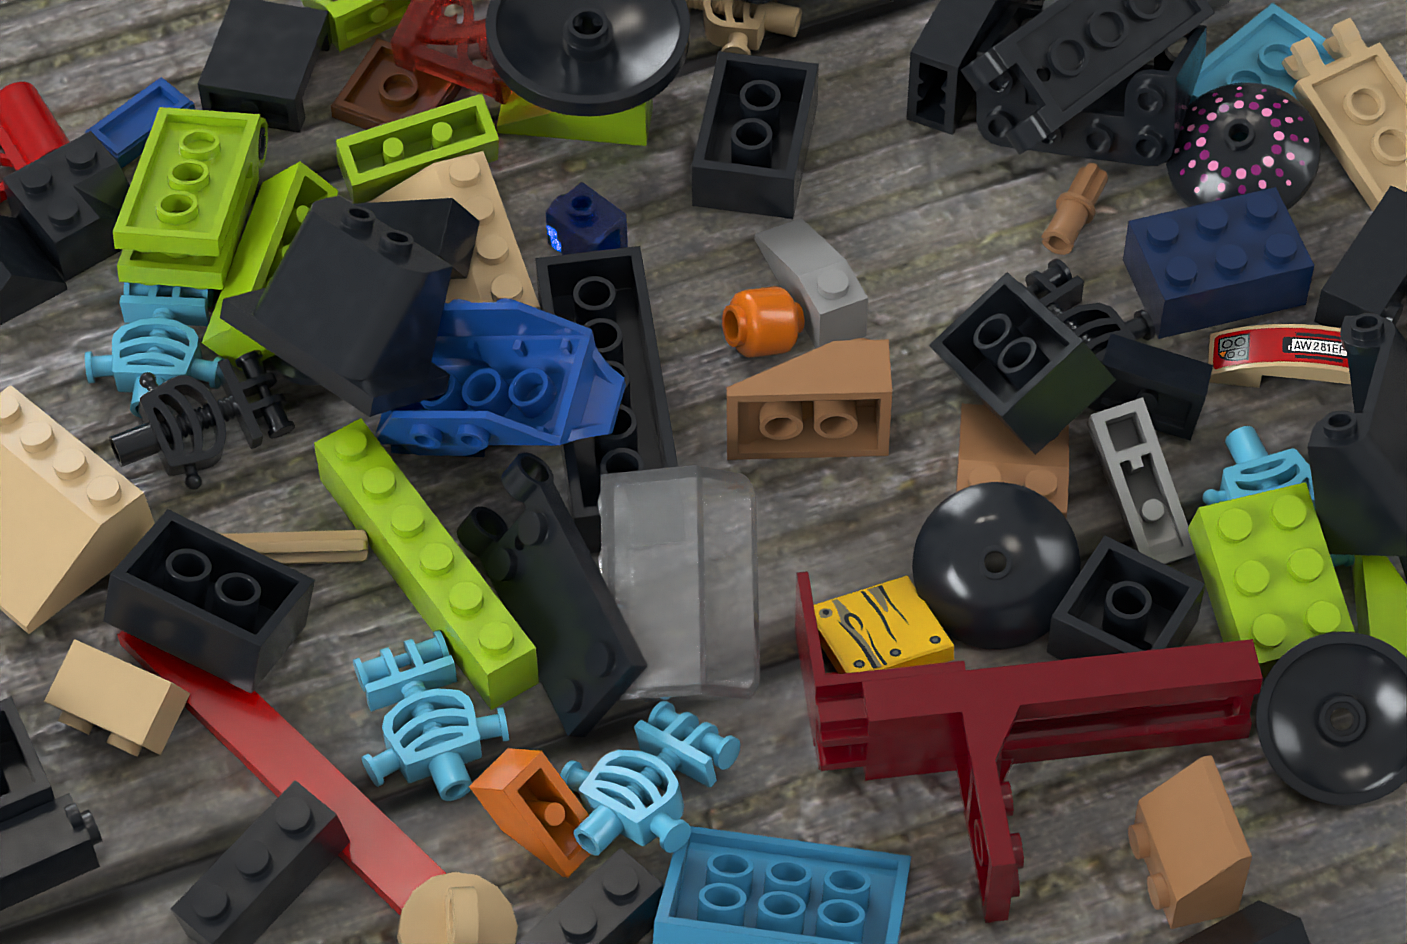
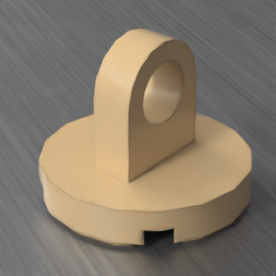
(457, 911)

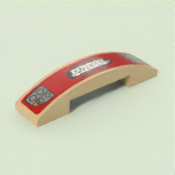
(1277, 350)

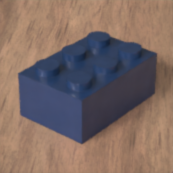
(1217, 262)

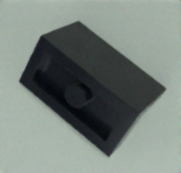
(1168, 382)

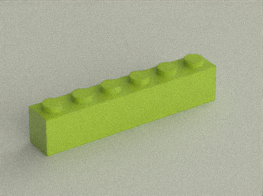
(427, 564)

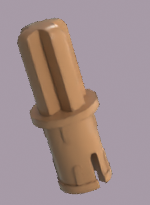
(1075, 209)

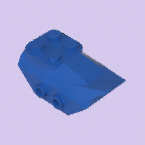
(511, 382)

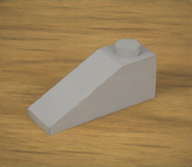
(816, 279)
(1140, 481)

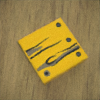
(881, 629)

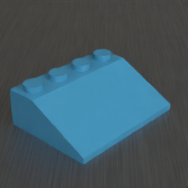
(779, 892)

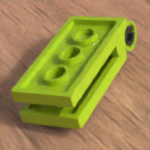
(190, 198)

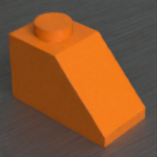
(534, 807)

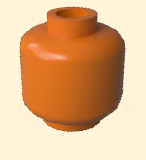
(762, 322)

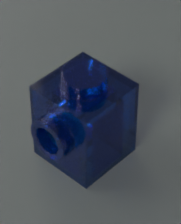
(585, 222)

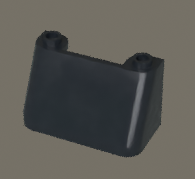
(1362, 455)

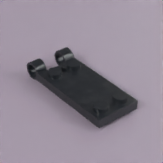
(1084, 51)
(556, 597)

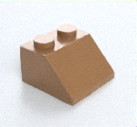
(1191, 846)

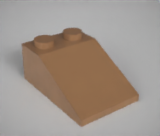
(815, 405)
(995, 454)

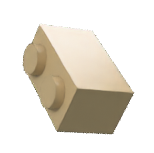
(116, 697)

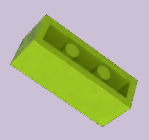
(397, 150)

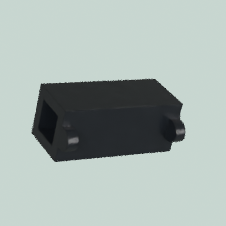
(45, 849)

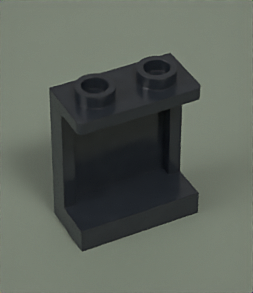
(264, 61)

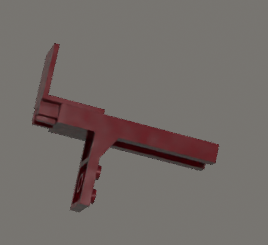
(1017, 714)

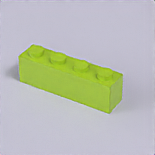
(268, 233)

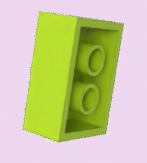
(1269, 571)

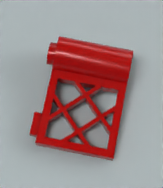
(26, 128)

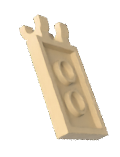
(1356, 107)

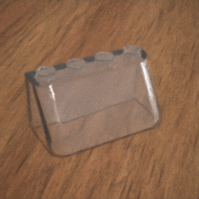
(685, 579)

